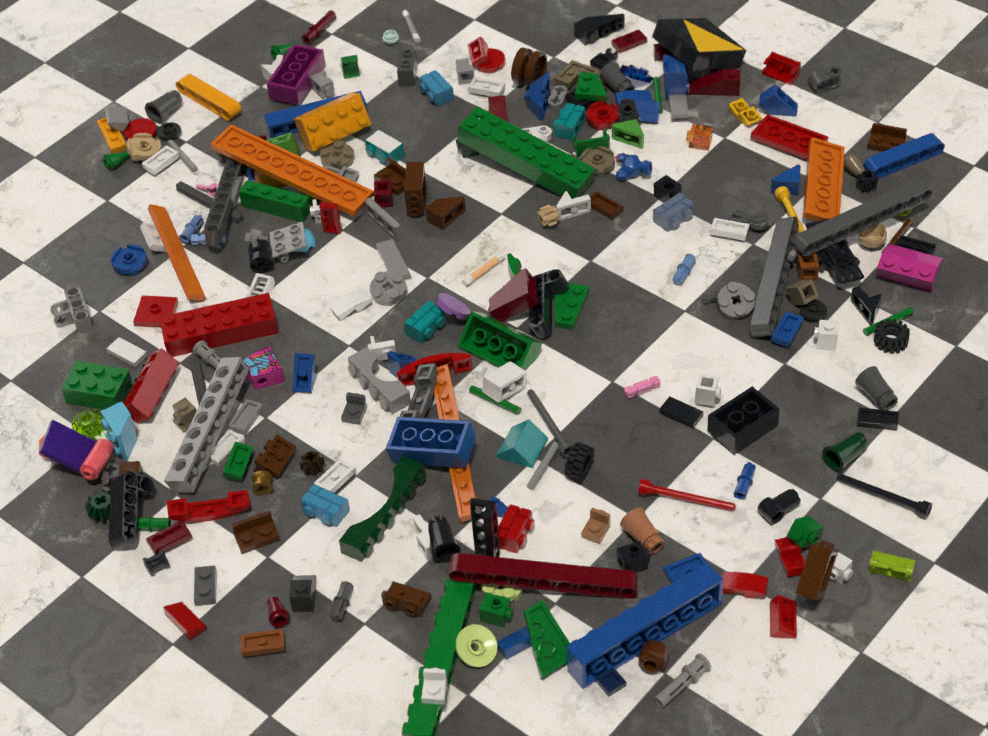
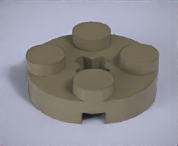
(338, 148)
(601, 153)

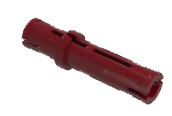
(315, 30)

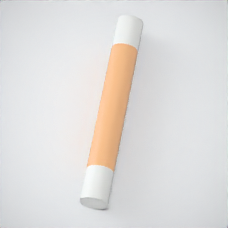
(483, 269)

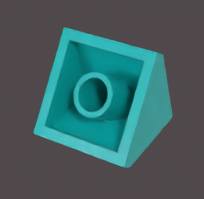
(523, 444)

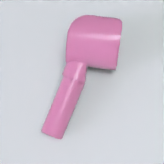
(211, 189)

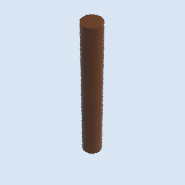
(903, 229)

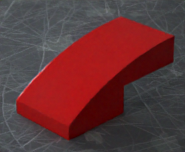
(790, 556)
(747, 583)

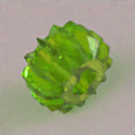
(88, 423)

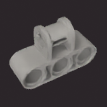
(72, 310)

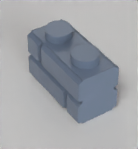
(673, 212)

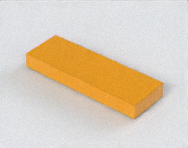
(112, 136)

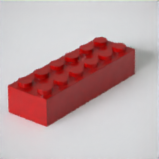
(219, 324)

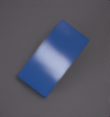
(643, 95)

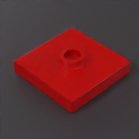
(153, 307)

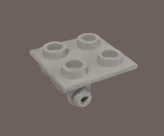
(287, 240)

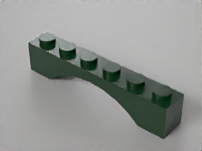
(361, 537)

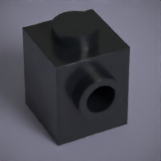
(628, 110)
(633, 557)

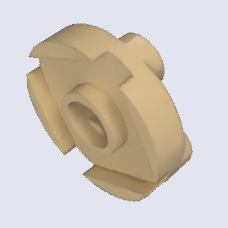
(135, 144)

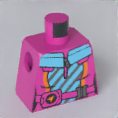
(263, 369)

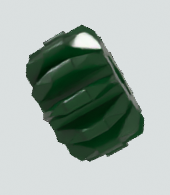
(99, 506)

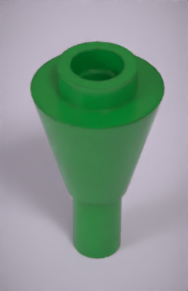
(280, 49)
(114, 159)

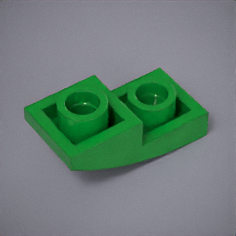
(514, 265)

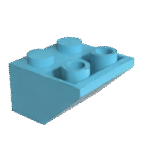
(119, 429)

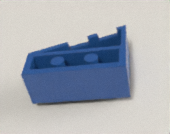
(674, 76)

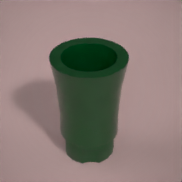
(844, 451)

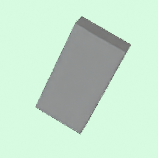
(245, 417)

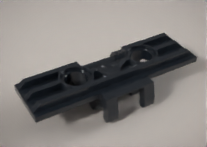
(842, 265)

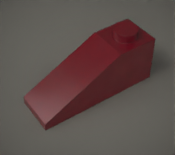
(721, 83)

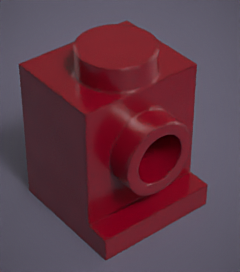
(383, 193)

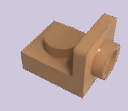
(596, 526)

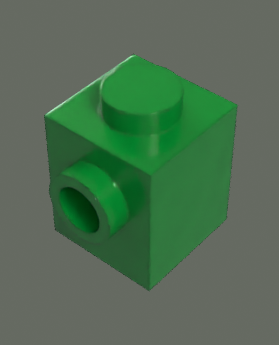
(805, 531)
(495, 610)

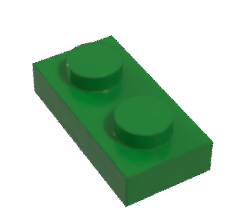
(238, 461)

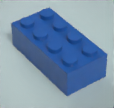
(432, 441)

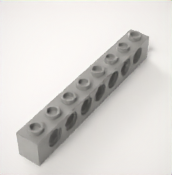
(206, 425)

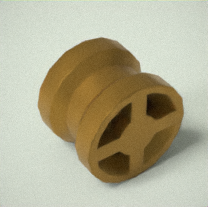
(261, 482)

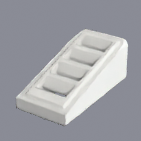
(259, 279)

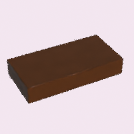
(605, 205)

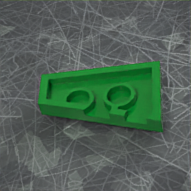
(569, 305)
(546, 638)

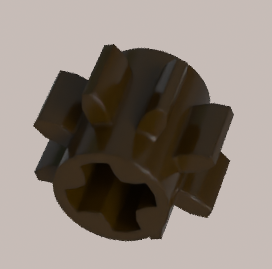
(311, 463)

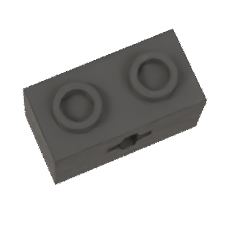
(407, 67)

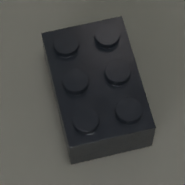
(743, 419)

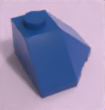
(538, 96)

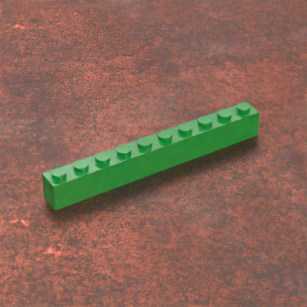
(442, 654)

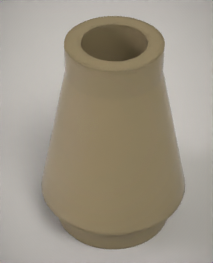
(853, 164)

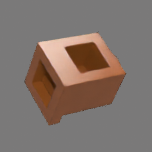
(807, 267)

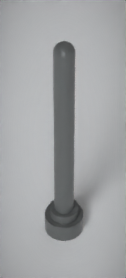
(564, 445)

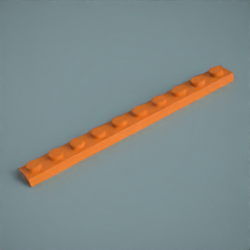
(448, 410)

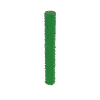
(657, 92)
(900, 315)
(504, 404)

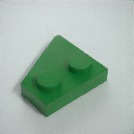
(590, 87)

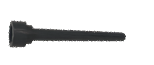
(922, 508)

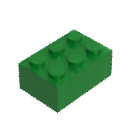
(96, 385)

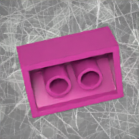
(909, 267)

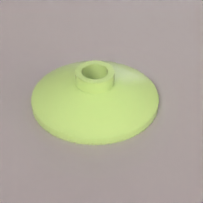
(484, 642)

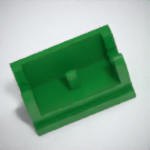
(580, 146)

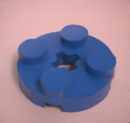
(121, 261)

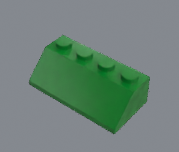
(276, 201)
(498, 342)

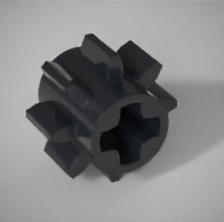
(866, 181)

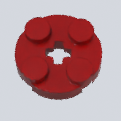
(610, 115)

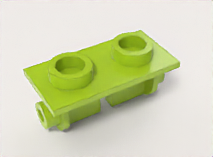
(891, 565)

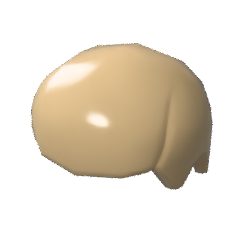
(873, 236)

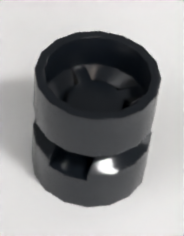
(260, 256)

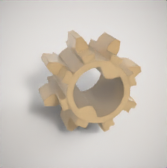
(548, 215)

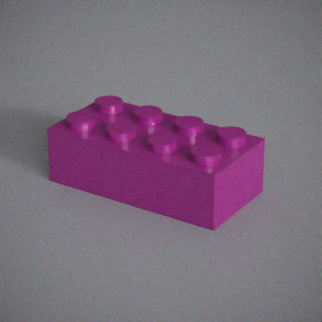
(292, 76)

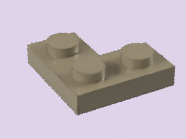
(571, 73)

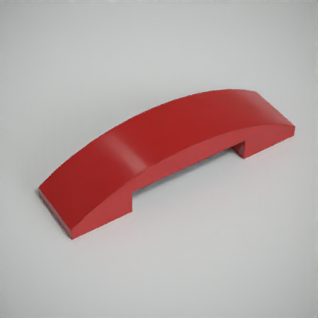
(457, 361)
(208, 510)

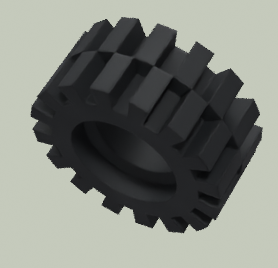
(891, 328)
(579, 461)

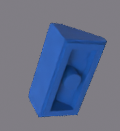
(648, 110)
(514, 643)

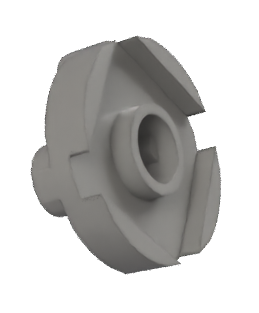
(385, 279)
(739, 291)

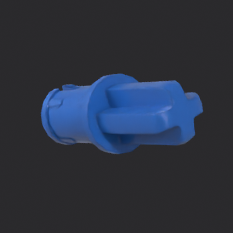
(744, 481)

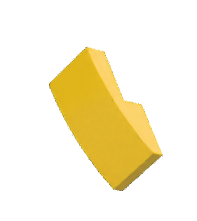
(744, 113)

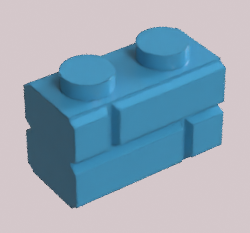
(436, 88)
(325, 505)

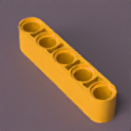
(208, 97)

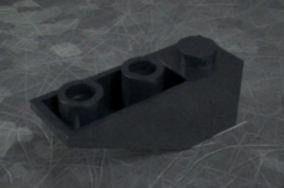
(597, 27)

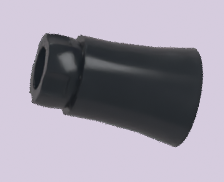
(442, 539)

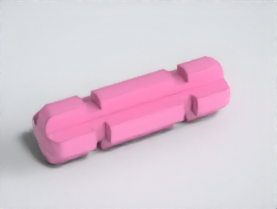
(642, 386)

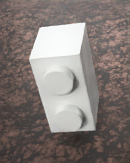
(504, 381)

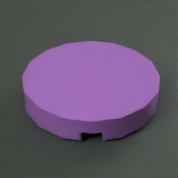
(452, 305)

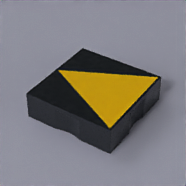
(698, 43)

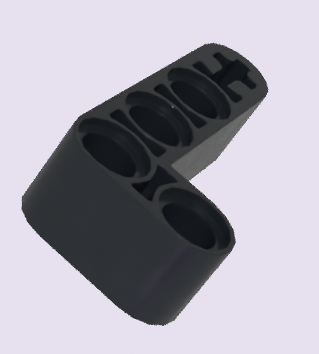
(540, 315)
(124, 496)

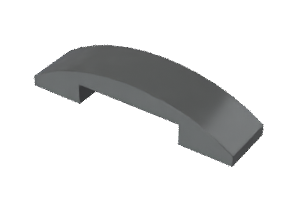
(423, 394)

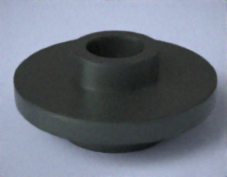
(169, 130)
(813, 310)

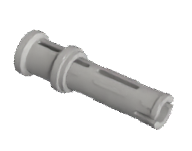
(209, 355)
(689, 675)

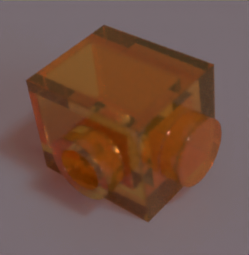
(700, 137)

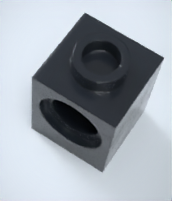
(666, 188)

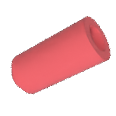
(97, 459)

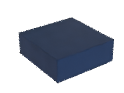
(611, 681)

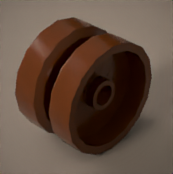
(528, 66)

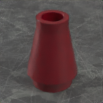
(277, 613)

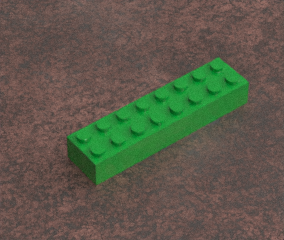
(525, 153)

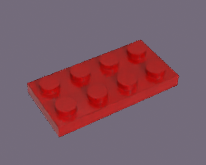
(785, 136)

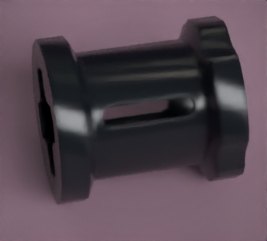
(153, 567)

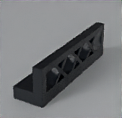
(489, 527)

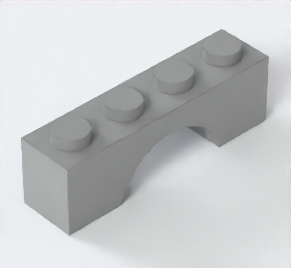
(390, 394)

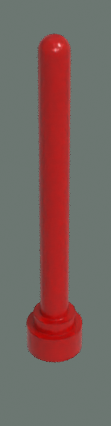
(647, 487)

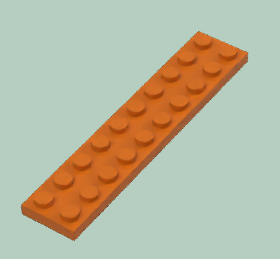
(292, 169)

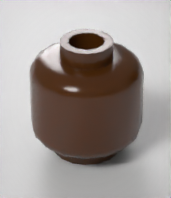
(653, 656)

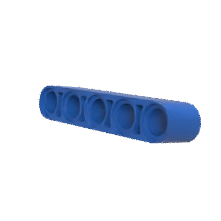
(904, 155)

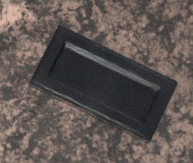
(681, 412)
(878, 419)

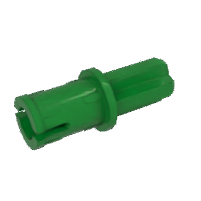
(153, 523)

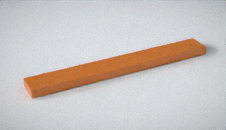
(176, 253)

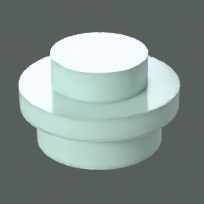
(390, 37)

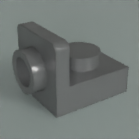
(354, 408)

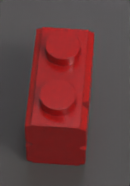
(514, 528)

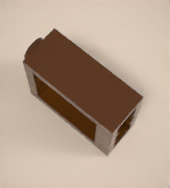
(415, 189)
(817, 570)

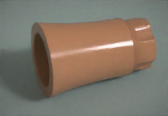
(642, 530)

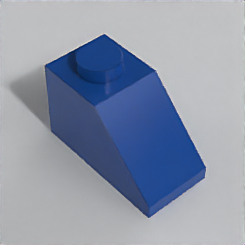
(777, 102)

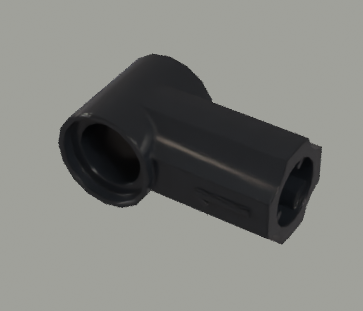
(775, 508)

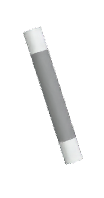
(413, 31)

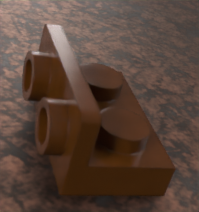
(886, 137)
(392, 172)
(275, 457)
(255, 532)
(406, 599)

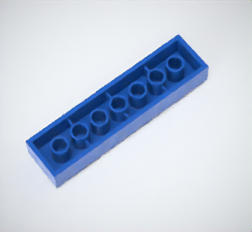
(651, 619)

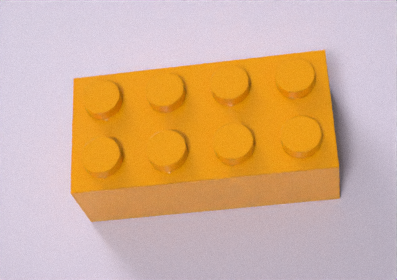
(332, 121)

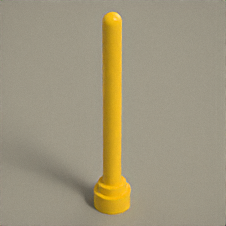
(783, 195)

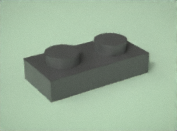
(205, 585)

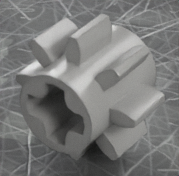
(254, 235)

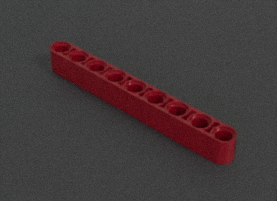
(543, 576)

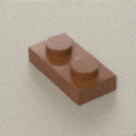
(262, 643)

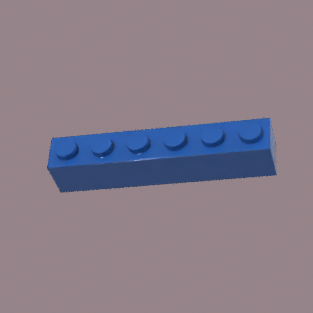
(283, 121)

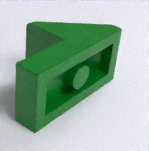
(349, 66)

